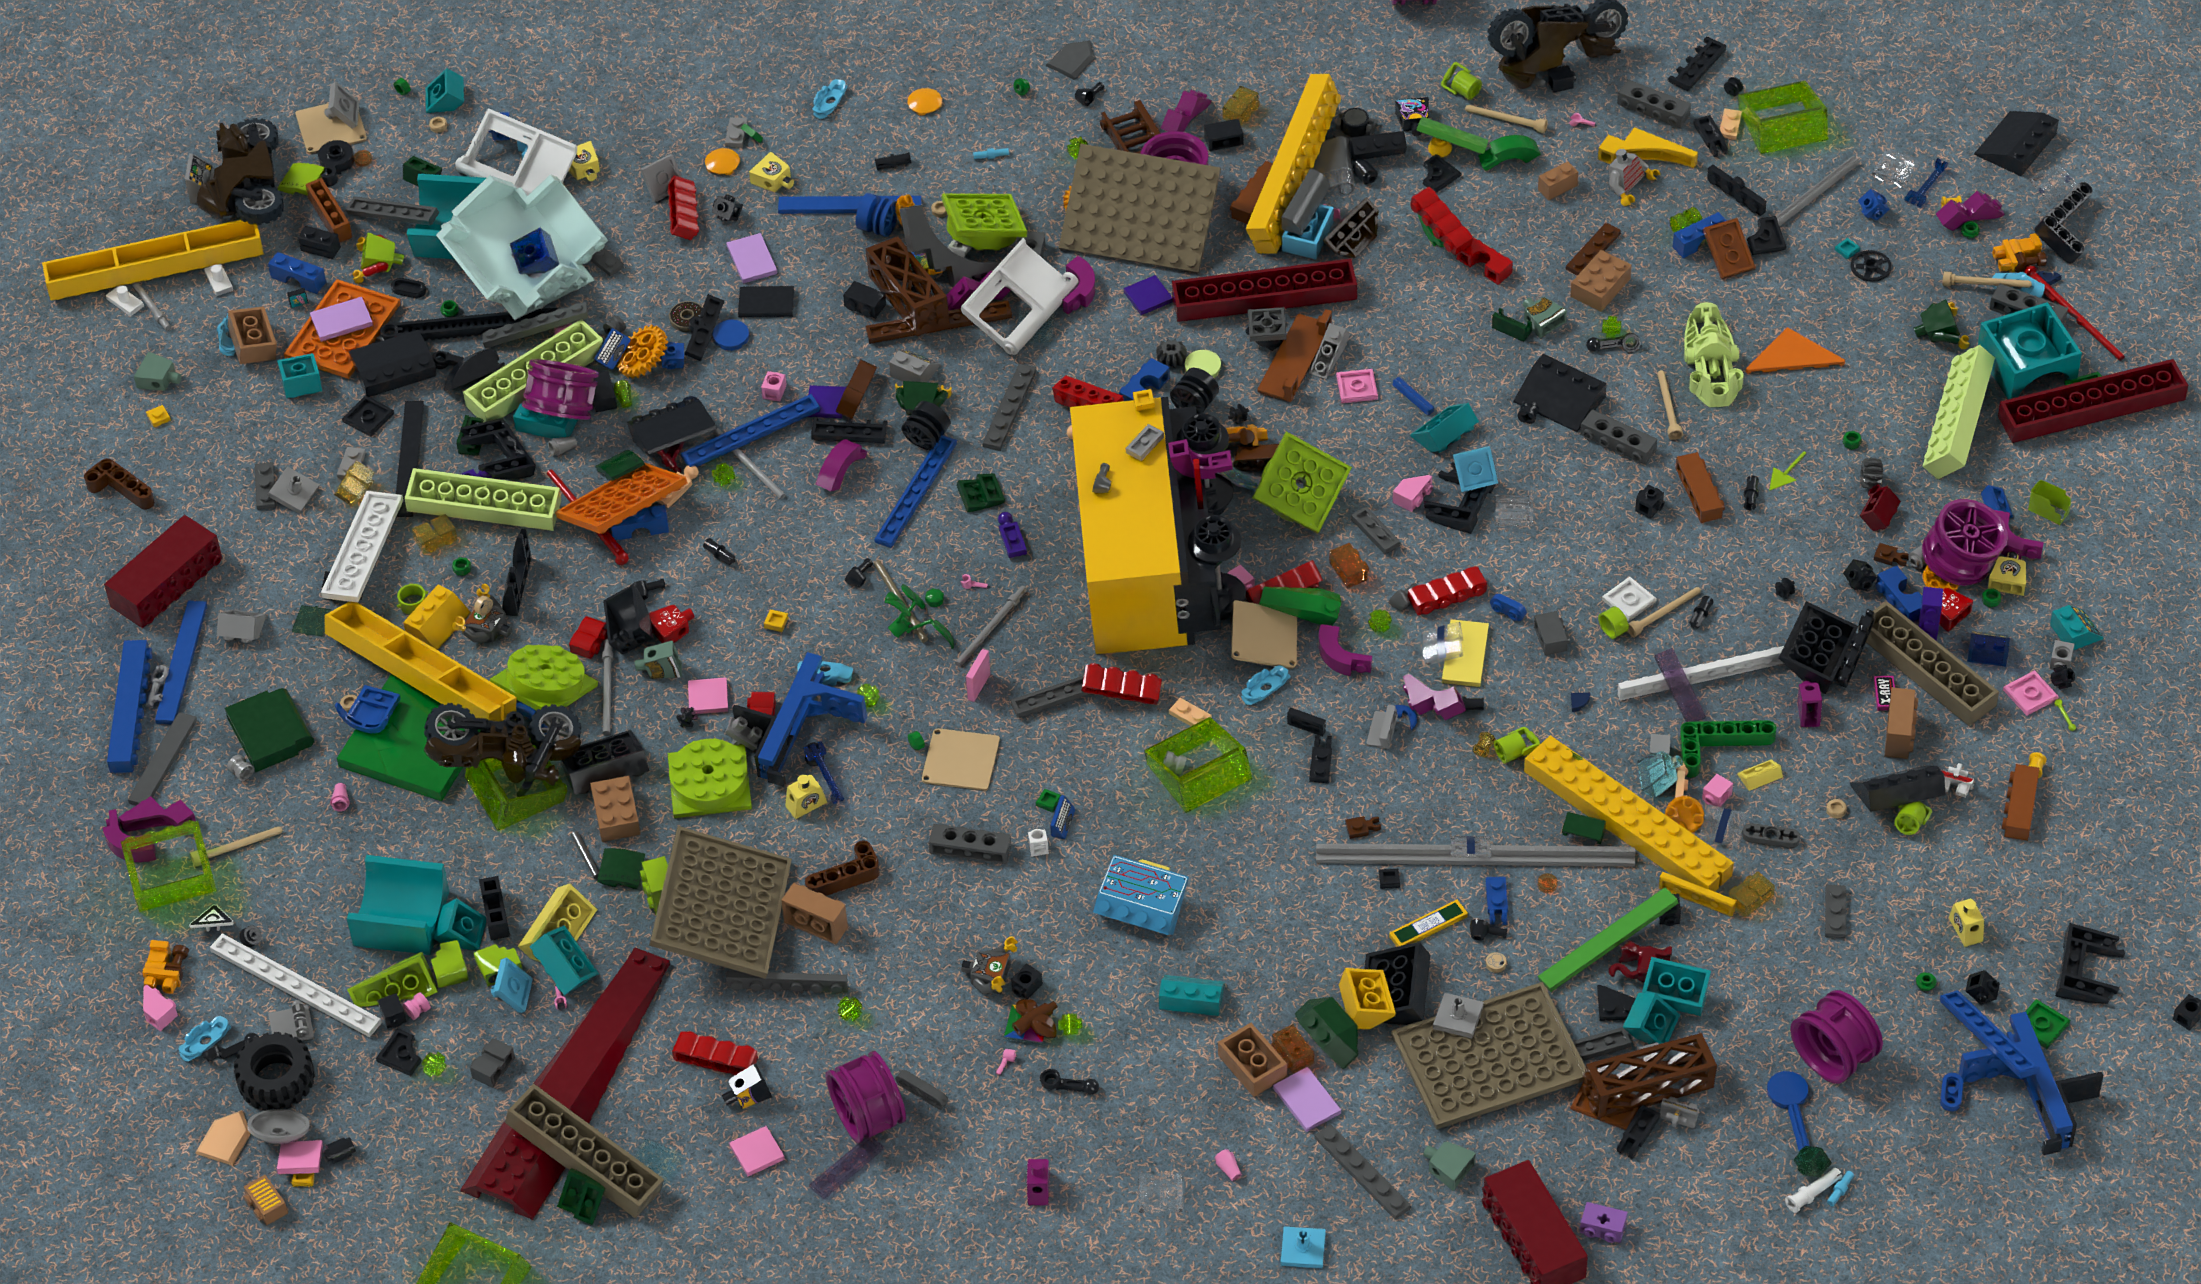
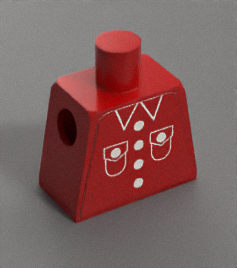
(1954, 608)
(670, 623)

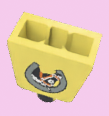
(585, 162)
(771, 173)
(2009, 575)
(804, 796)
(1967, 916)

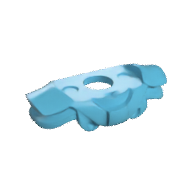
(836, 91)
(2037, 288)
(225, 343)
(838, 672)
(1275, 678)
(215, 1030)

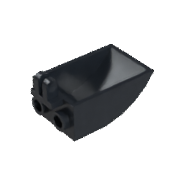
(473, 368)
(627, 620)

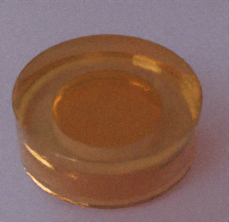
(362, 158)
(1547, 883)

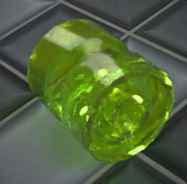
(1684, 219)

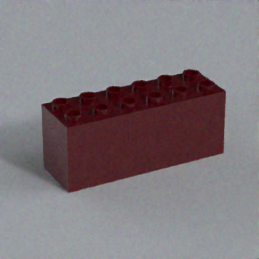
(163, 571)
(1534, 1226)

